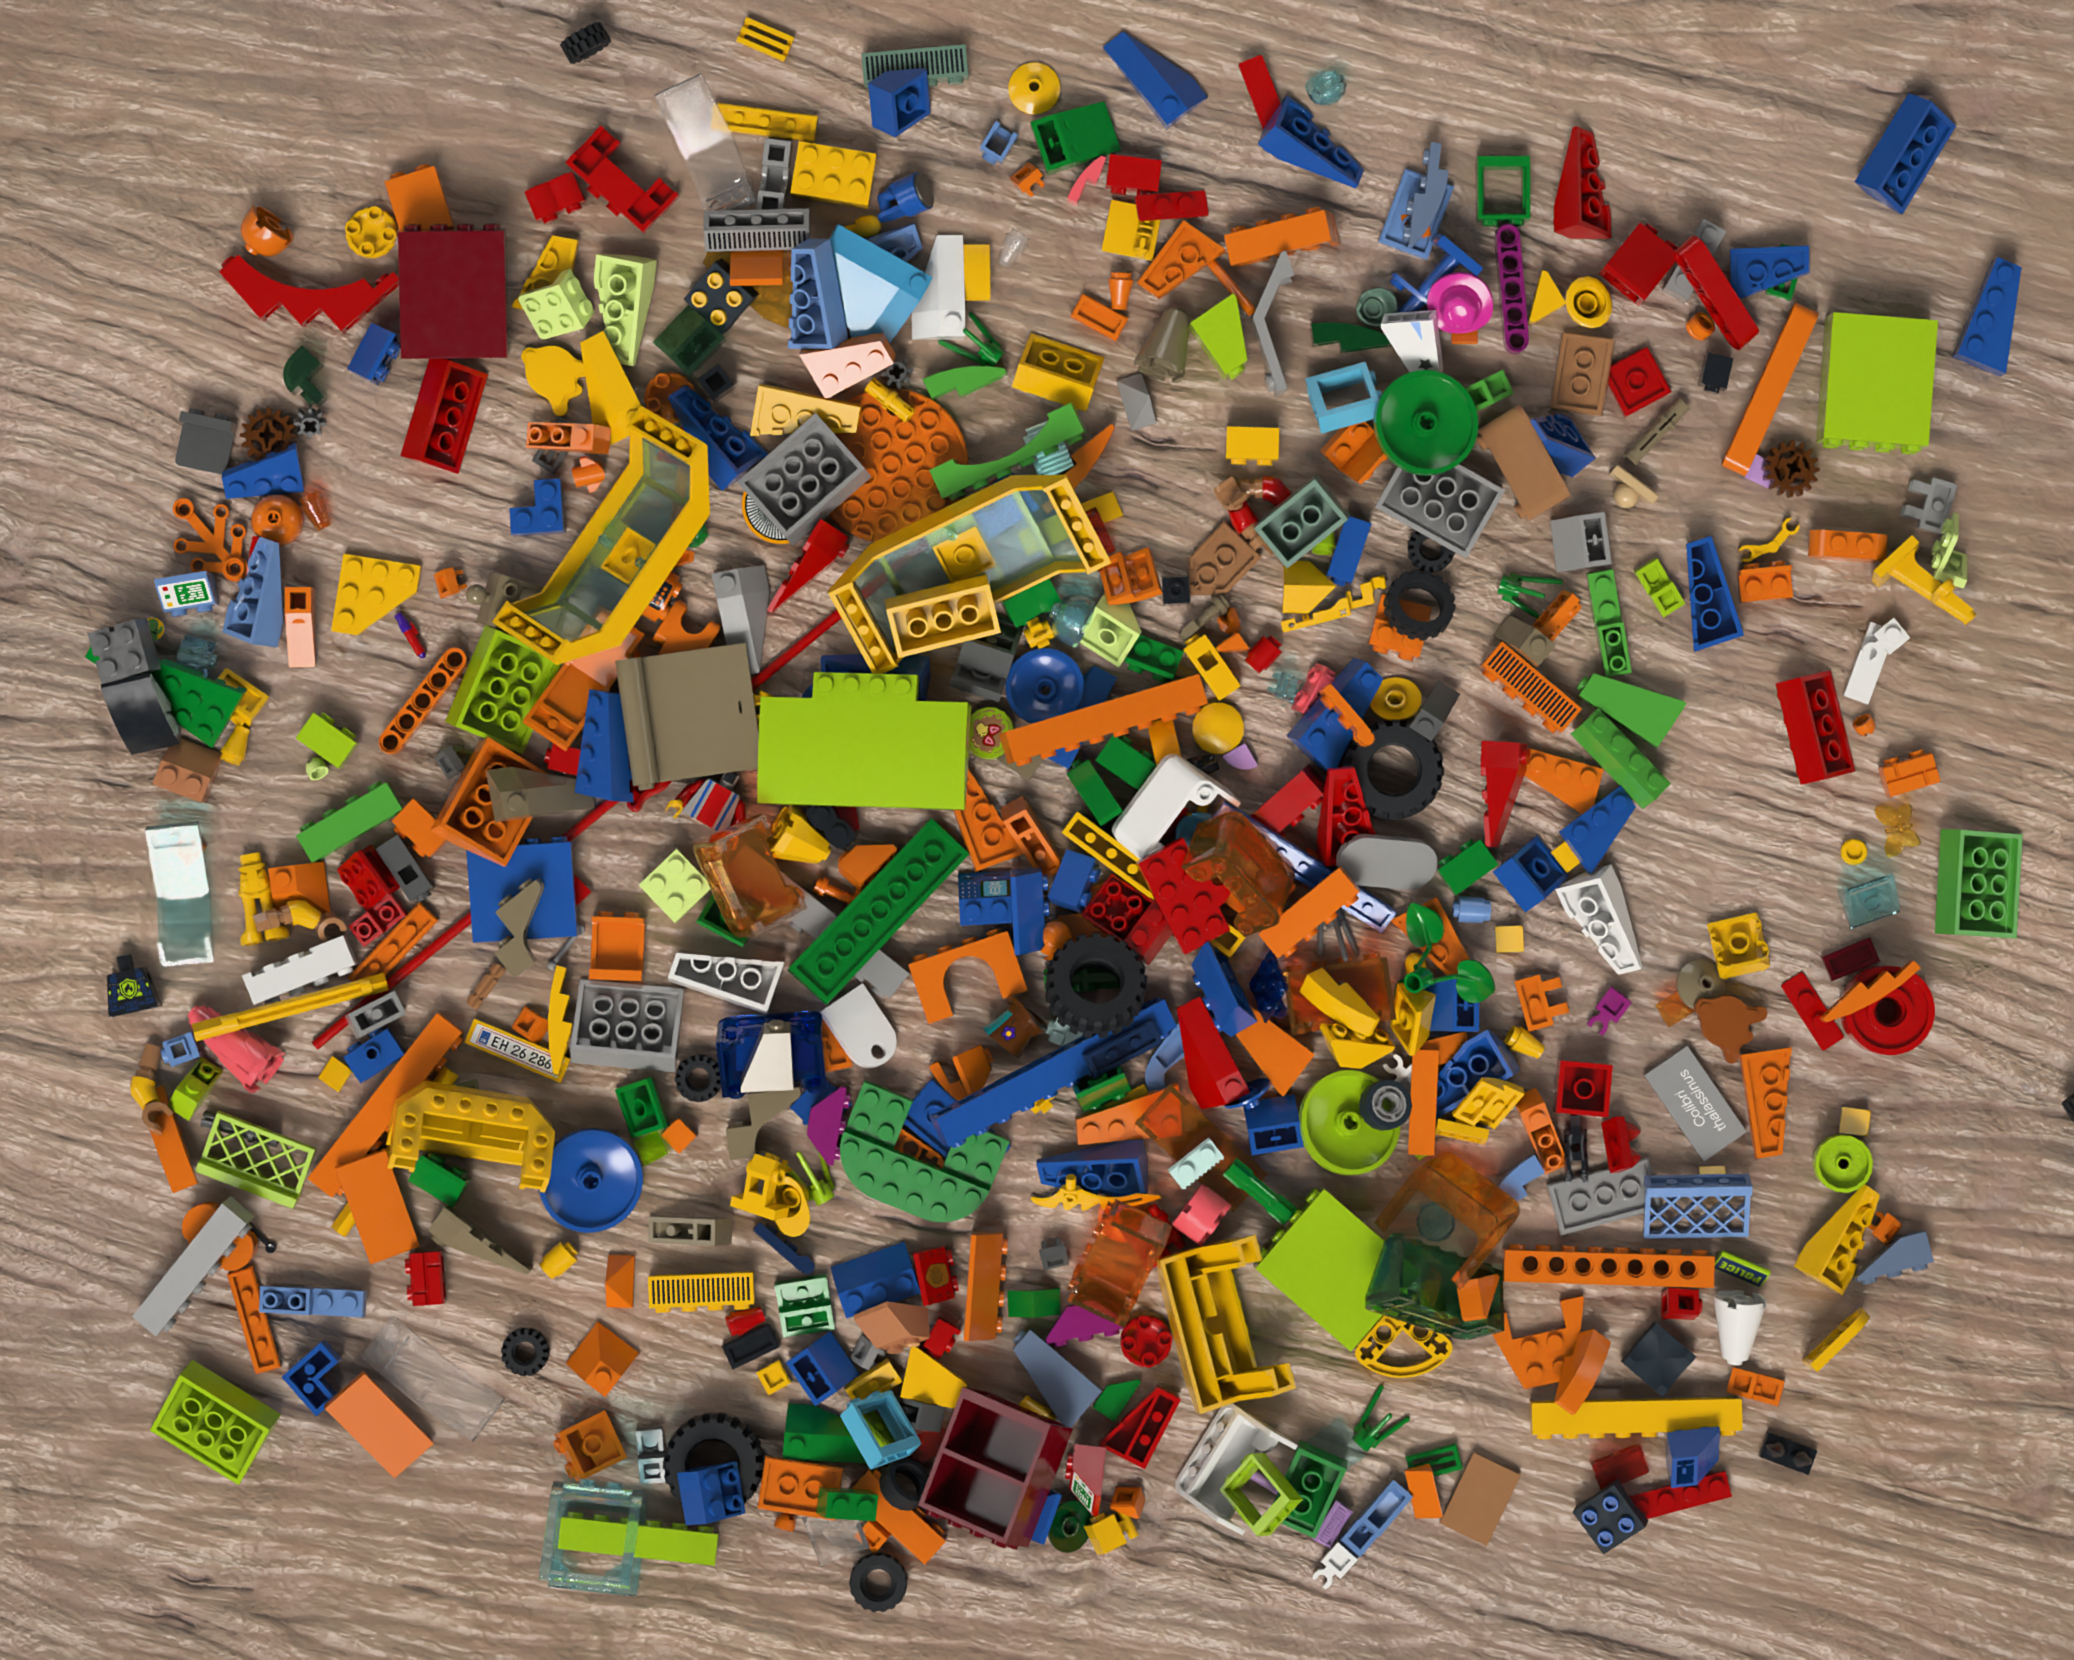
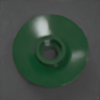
(1073, 1535)

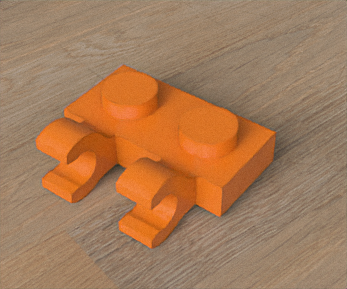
(1534, 1002)

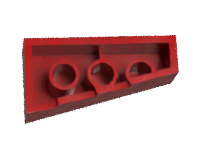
(1291, 800)

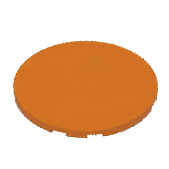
(899, 465)

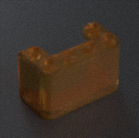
(1245, 864)
(1367, 978)
(1117, 1262)

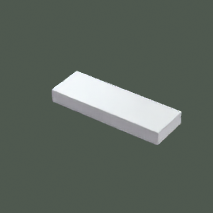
(1864, 673)

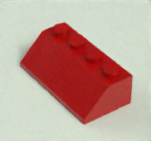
(444, 415)
(1815, 727)

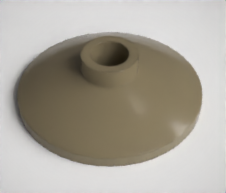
(1690, 982)

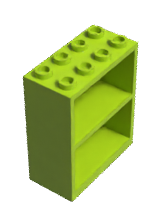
(1876, 382)
(1325, 1266)

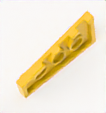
(785, 410)

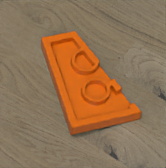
(1566, 779)
(1449, 950)

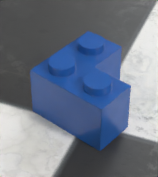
(545, 516)
(307, 1377)

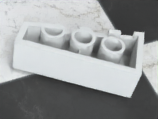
(300, 970)
(731, 979)

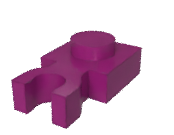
(1611, 1007)

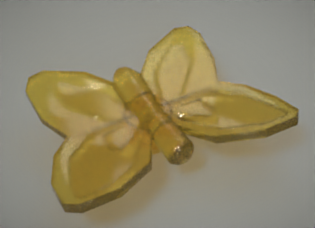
(1899, 826)

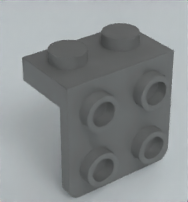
(205, 441)

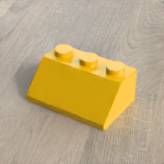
(1058, 372)

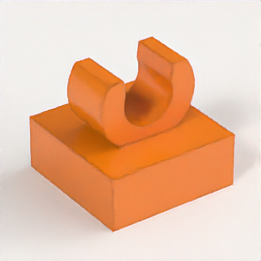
(1026, 177)
(447, 582)
(1886, 1229)

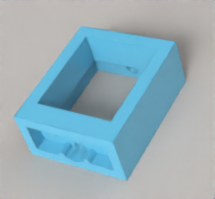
(1348, 414)
(895, 1420)

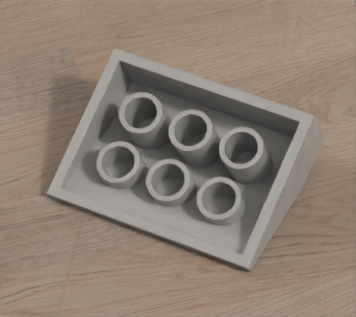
(804, 479)
(1442, 506)
(627, 1025)

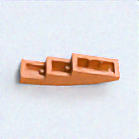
(1087, 456)
(1861, 996)
(172, 1149)

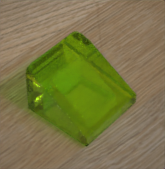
(651, 1148)

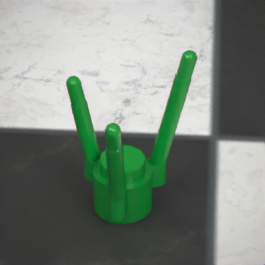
(989, 352)
(1511, 587)
(1368, 1436)

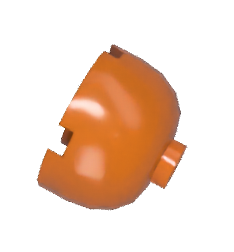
(263, 233)
(289, 520)

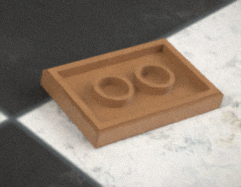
(1582, 374)
(1479, 1498)

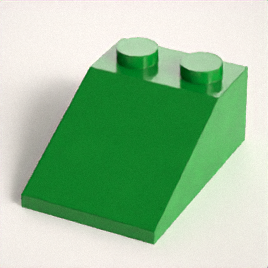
(1095, 1091)
(1316, 1479)

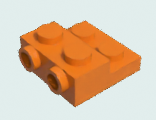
(1385, 638)
(589, 1446)

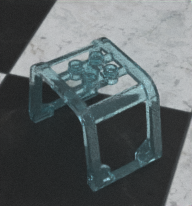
(587, 1495)

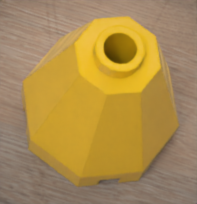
(797, 837)

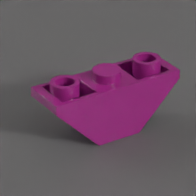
(826, 1123)
(1079, 1324)

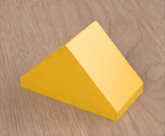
(1546, 299)

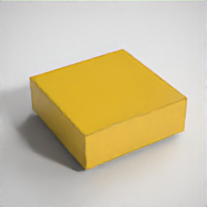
(773, 1377)

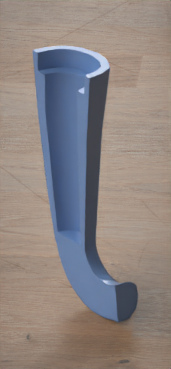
(1165, 1057)

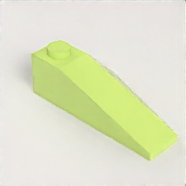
(625, 294)

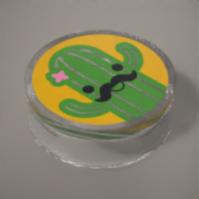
(157, 627)

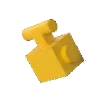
(1107, 1533)

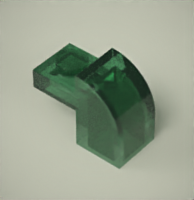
(299, 371)

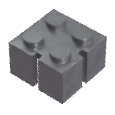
(124, 650)

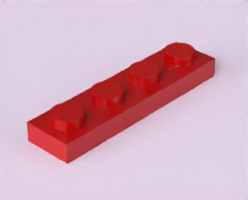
(1669, 1500)

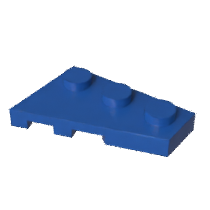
(271, 475)
(1597, 828)

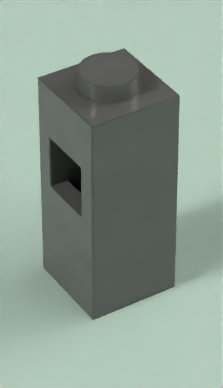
(1434, 710)
(406, 869)

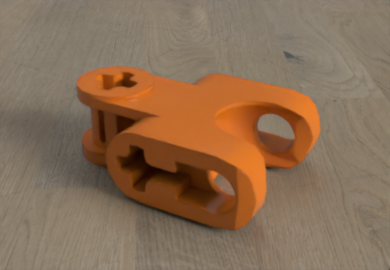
(675, 639)

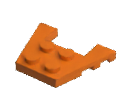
(1540, 1356)

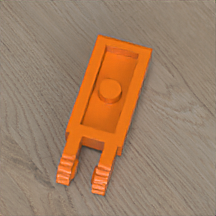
(1347, 716)

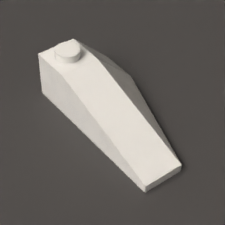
(942, 307)
(1601, 911)

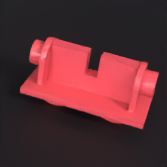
(1316, 679)

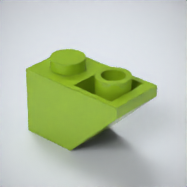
(194, 1088)

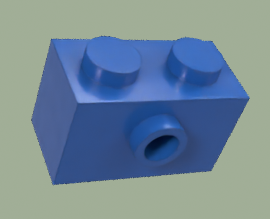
(1074, 881)
(374, 1055)

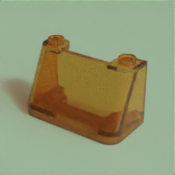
(747, 878)

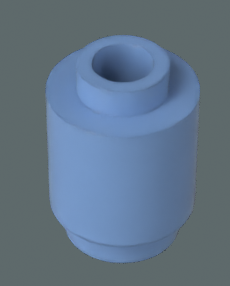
(1471, 909)

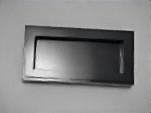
(750, 1346)

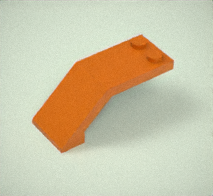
(563, 705)

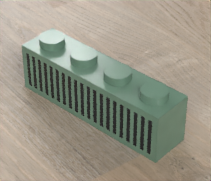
(941, 63)

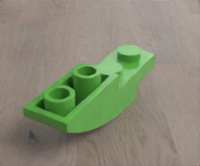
(1489, 390)
(1608, 622)

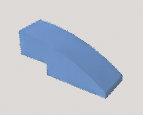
(1519, 1175)
(1375, 1518)

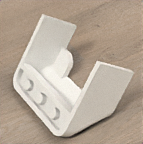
(1161, 801)
(1218, 1454)

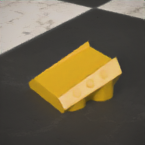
(1739, 945)

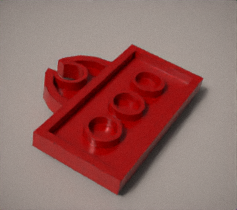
(1186, 904)

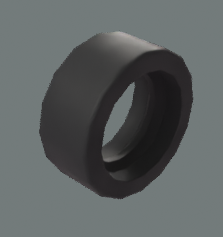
(891, 1490)

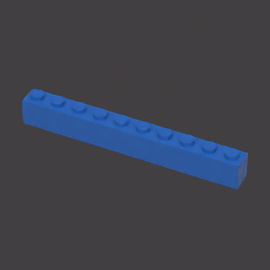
(1032, 1082)

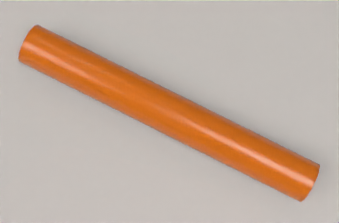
(1232, 288)

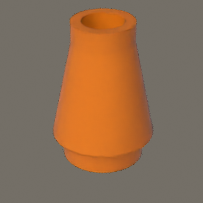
(1120, 288)

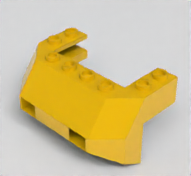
(472, 1126)
(1212, 1328)

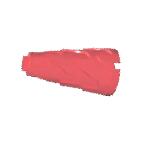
(241, 1052)

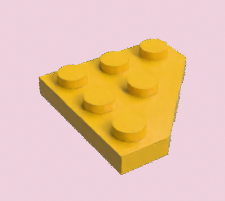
(370, 591)

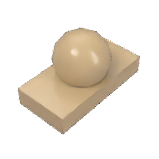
(1630, 489)

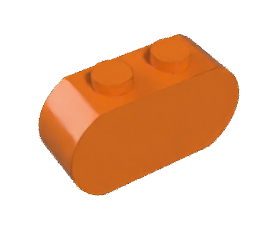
(1847, 546)
(246, 1247)

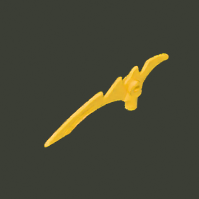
(1072, 1195)

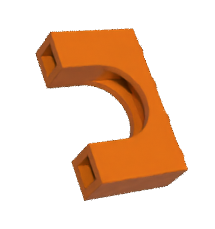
(930, 972)

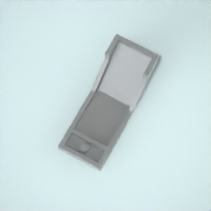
(1281, 275)

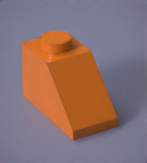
(865, 863)

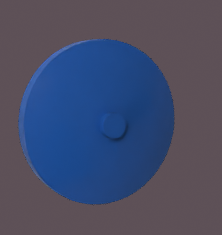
(592, 1180)

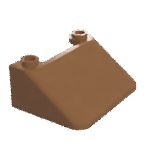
(1523, 463)

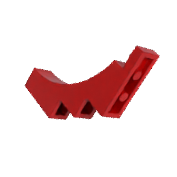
(341, 304)

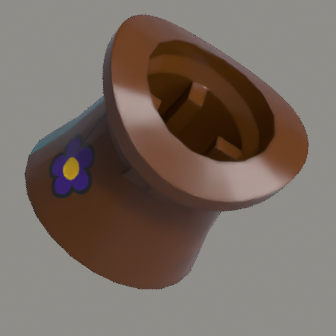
(1015, 1027)

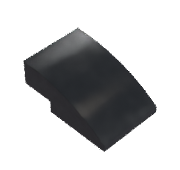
(141, 713)

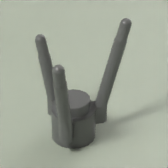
(1337, 923)

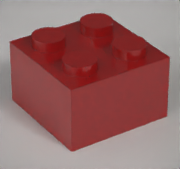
(1582, 1088)

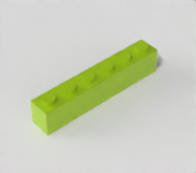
(653, 1539)

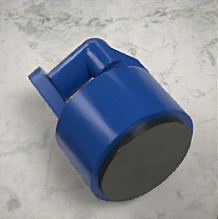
(912, 195)

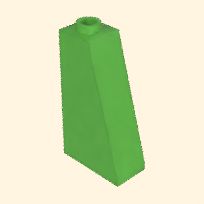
(1632, 707)

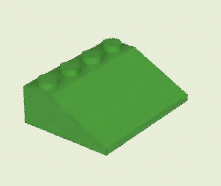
(1978, 883)

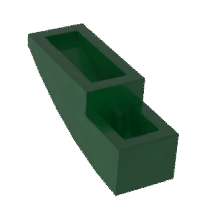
(1347, 336)

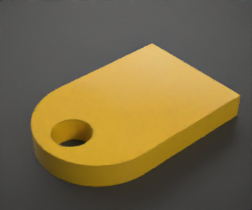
(1836, 1340)

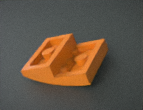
(1130, 577)

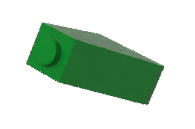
(1093, 791)

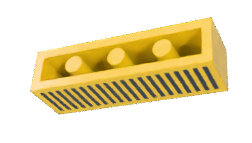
(701, 1290)

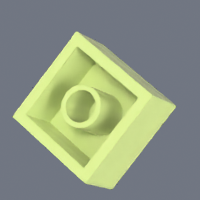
(676, 885)

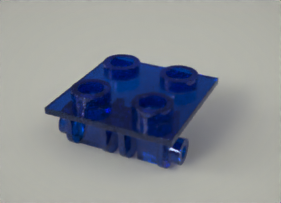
(1269, 988)

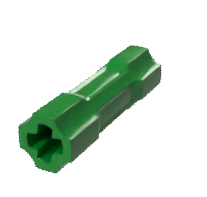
(1274, 1203)

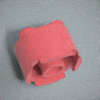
(1201, 1214)

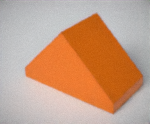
(1477, 1297)

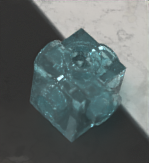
(197, 654)

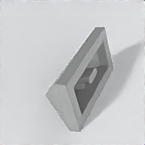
(1136, 402)

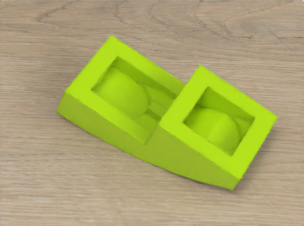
(1659, 587)

